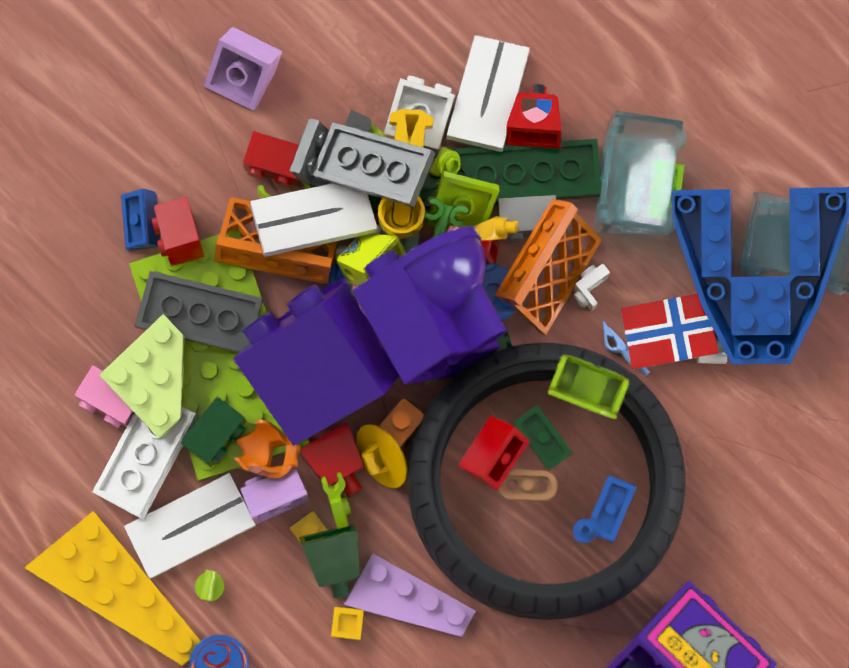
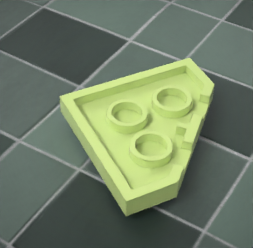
(151, 376)

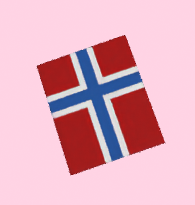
(668, 331)

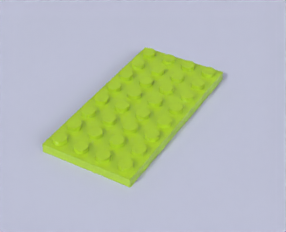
(207, 369)

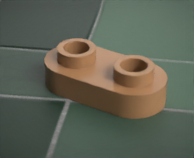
(526, 486)

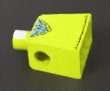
(362, 251)

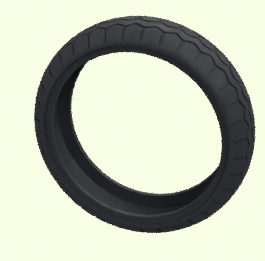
(492, 587)

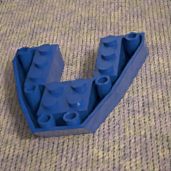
(764, 315)

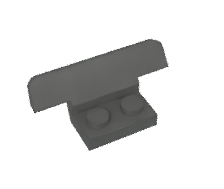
(312, 143)

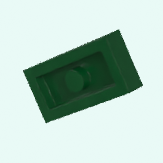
(543, 438)

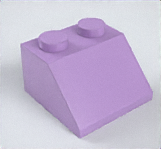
(242, 68)
(273, 495)

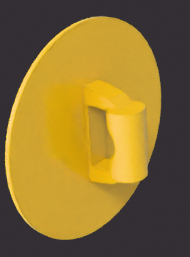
(381, 456)

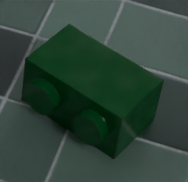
(214, 432)

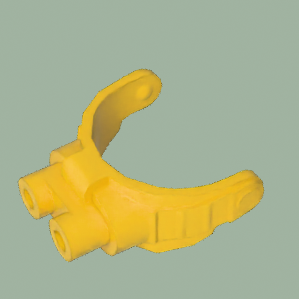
(497, 228)

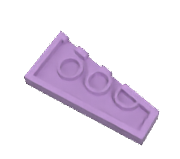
(401, 596)

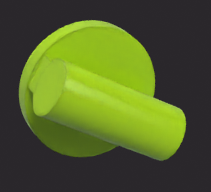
(445, 161)
(209, 586)

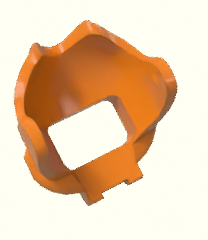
(259, 447)

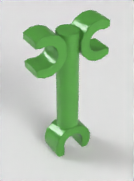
(444, 214)

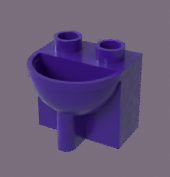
(432, 306)
(315, 360)

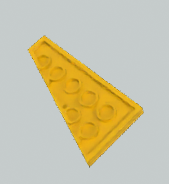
(104, 577)

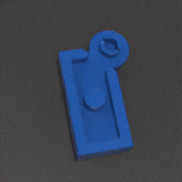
(607, 513)

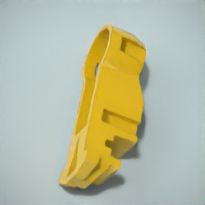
(411, 130)

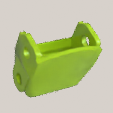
(589, 386)

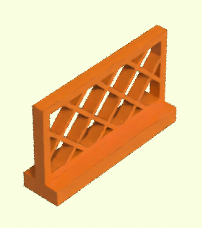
(249, 254)
(537, 255)

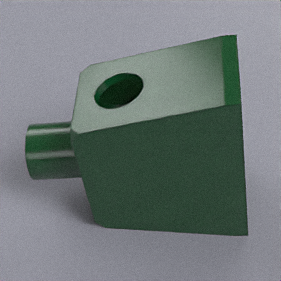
(333, 558)

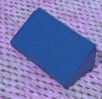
(137, 222)

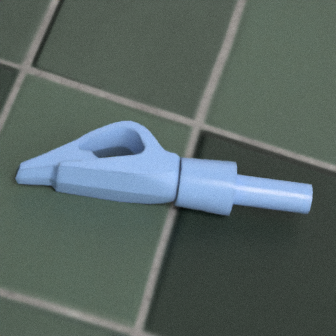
(620, 347)

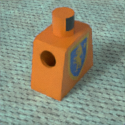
(403, 422)

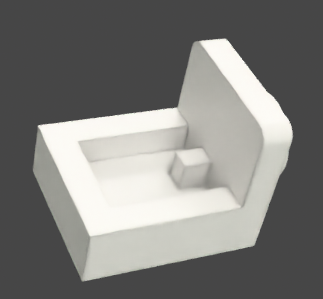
(590, 279)

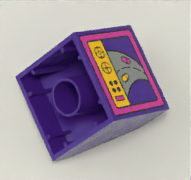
(691, 635)

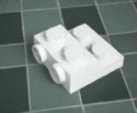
(433, 101)

